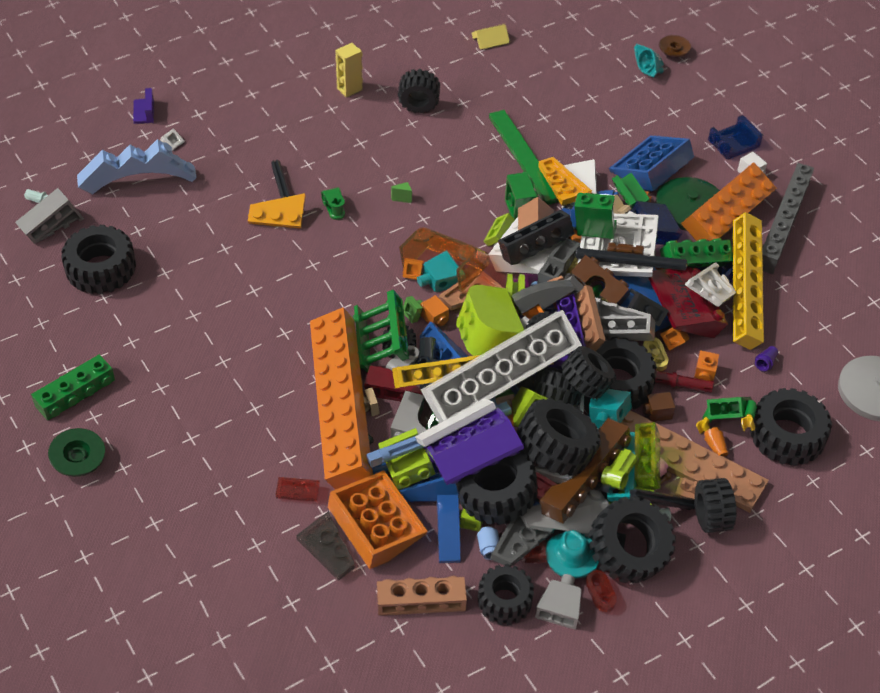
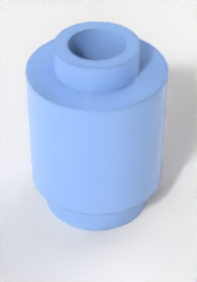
(487, 540)

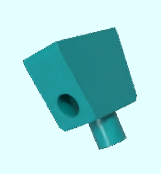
(439, 273)
(612, 405)

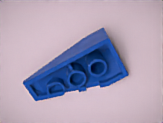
(445, 347)

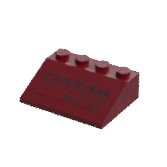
(687, 308)

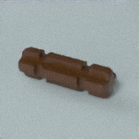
(625, 248)

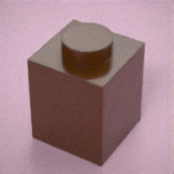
(659, 407)

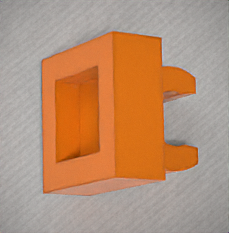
(412, 268)

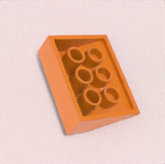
(375, 518)

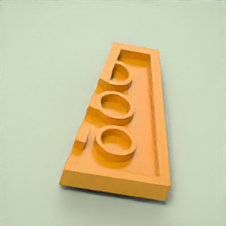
(562, 181)

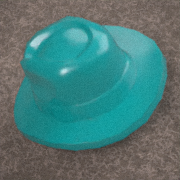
(570, 554)

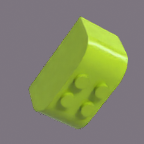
(487, 319)

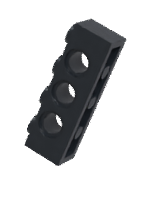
(547, 231)

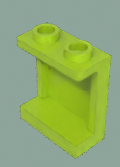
(411, 466)

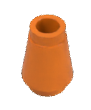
(716, 441)

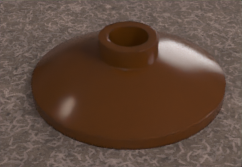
(674, 45)

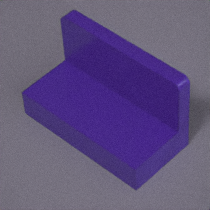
(144, 108)

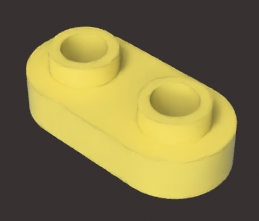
(658, 353)

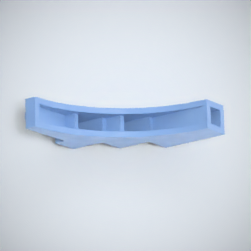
(133, 161)

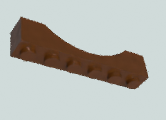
(562, 499)

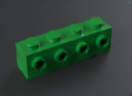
(700, 253)
(73, 387)

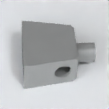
(560, 603)

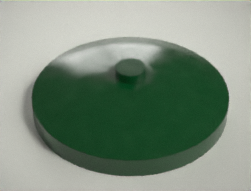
(685, 196)

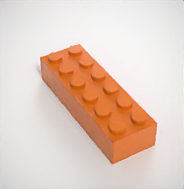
(733, 200)

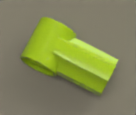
(618, 472)

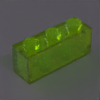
(648, 456)

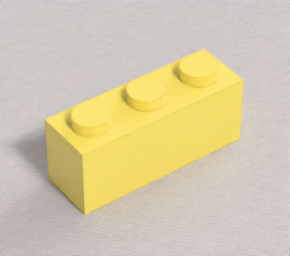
(349, 69)

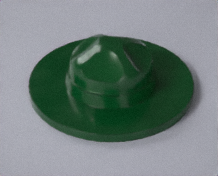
(76, 452)

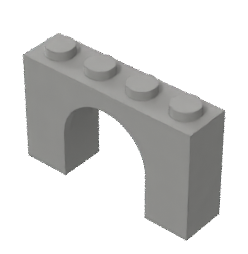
(408, 414)

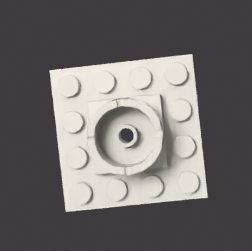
(633, 230)

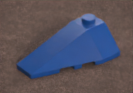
(428, 488)

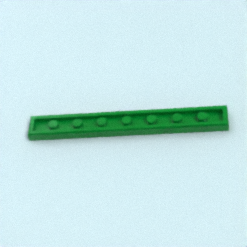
(522, 154)

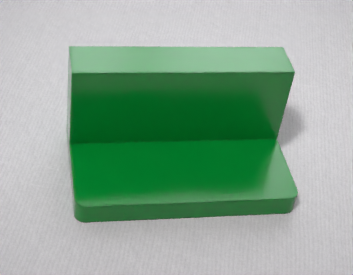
(630, 189)

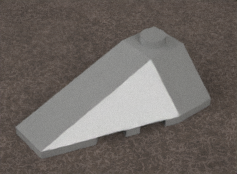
(580, 521)

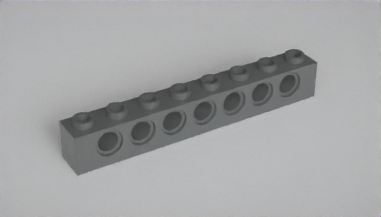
(785, 217)

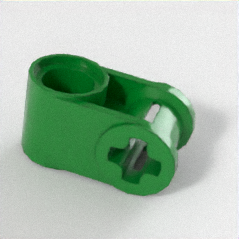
(334, 203)

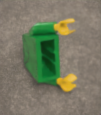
(729, 408)

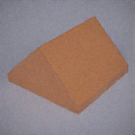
(532, 212)

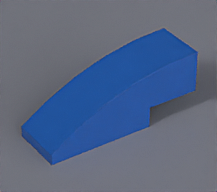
(448, 528)

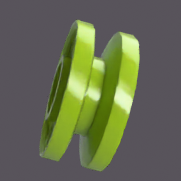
(514, 287)

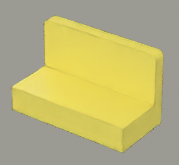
(491, 36)

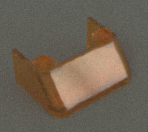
(472, 258)

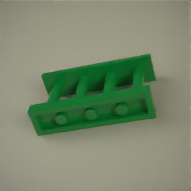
(397, 332)

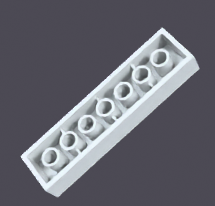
(502, 366)

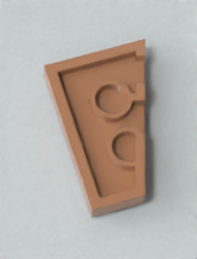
(454, 299)

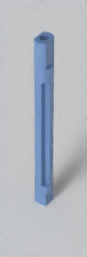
(404, 447)

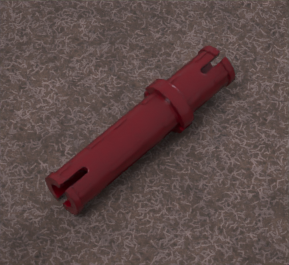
(683, 381)

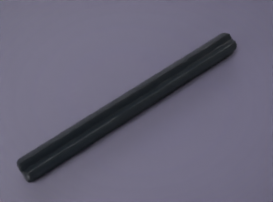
(633, 259)

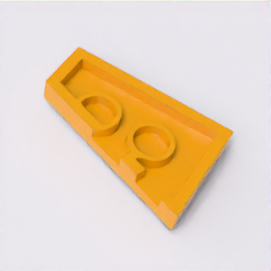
(279, 212)

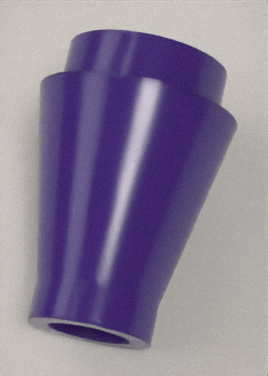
(765, 360)

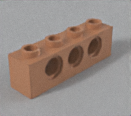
(413, 604)

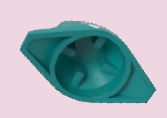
(648, 60)

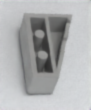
(48, 216)
(625, 322)

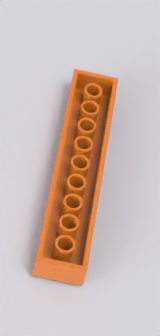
(340, 399)

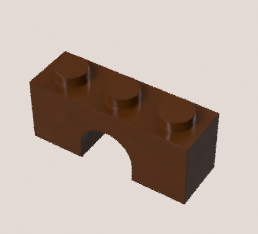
(589, 271)

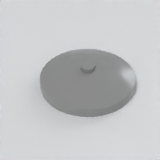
(861, 386)

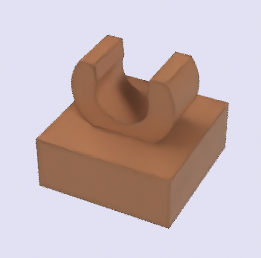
(686, 488)

